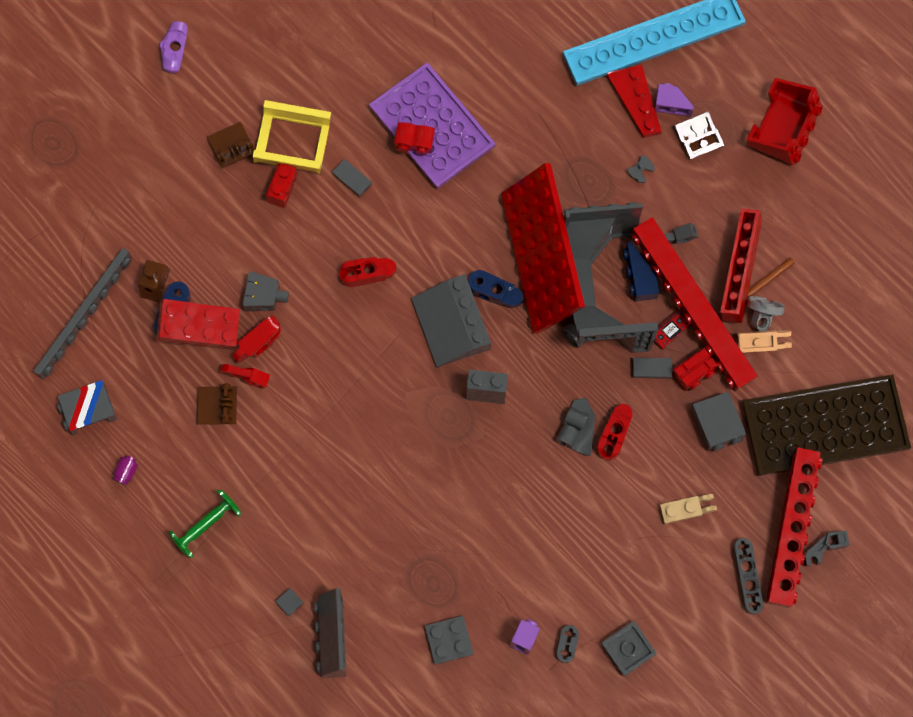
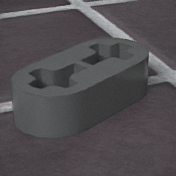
(572, 645)

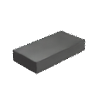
(352, 178)
(652, 368)

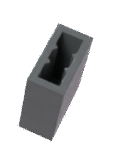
(486, 386)
(718, 422)

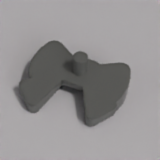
(636, 171)

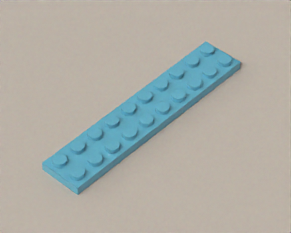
(652, 38)

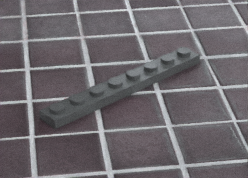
(80, 318)

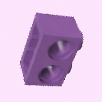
(525, 636)

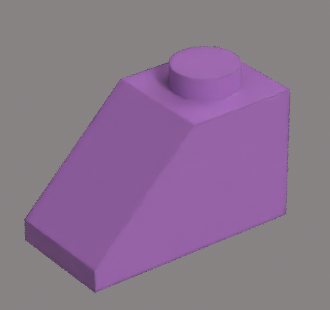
(672, 101)

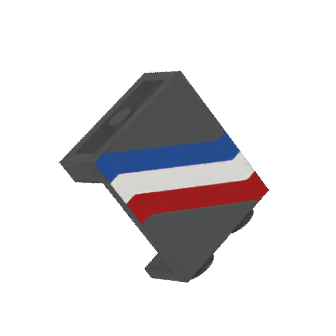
(86, 406)

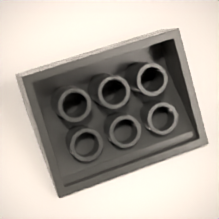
(451, 321)
(331, 634)

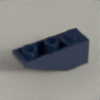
(643, 278)

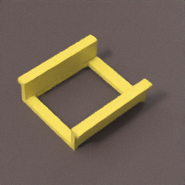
(295, 114)

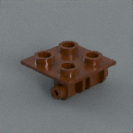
(231, 144)
(217, 405)

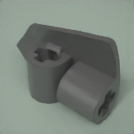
(578, 427)

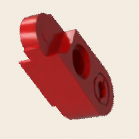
(383, 269)
(258, 339)
(620, 418)

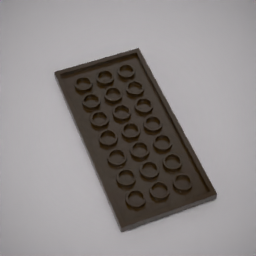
(837, 420)

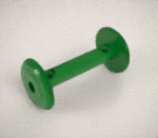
(205, 523)

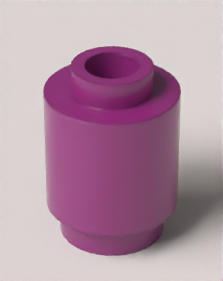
(125, 470)

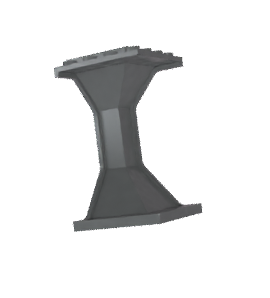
(588, 234)

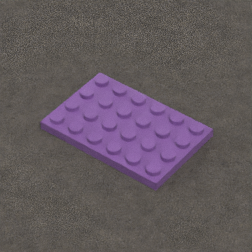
(429, 102)

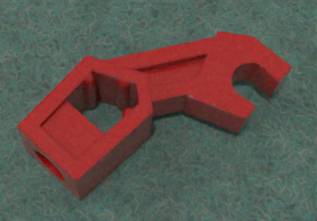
(250, 375)

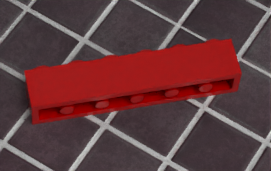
(741, 265)

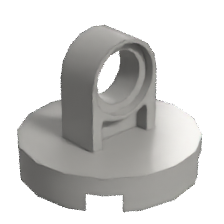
(765, 309)

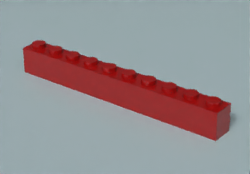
(693, 303)

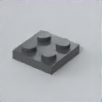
(449, 640)
(628, 648)

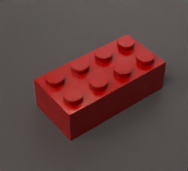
(198, 324)

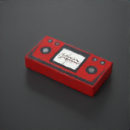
(670, 329)

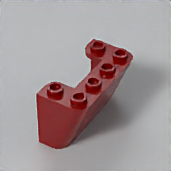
(787, 121)

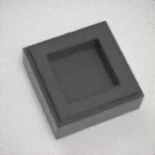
(289, 602)

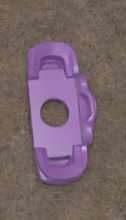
(172, 59)

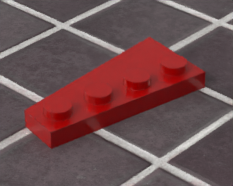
(636, 98)

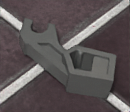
(683, 234)
(817, 550)

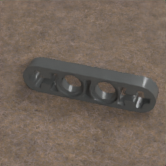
(748, 576)

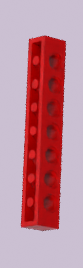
(775, 594)

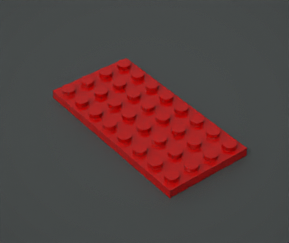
(542, 249)

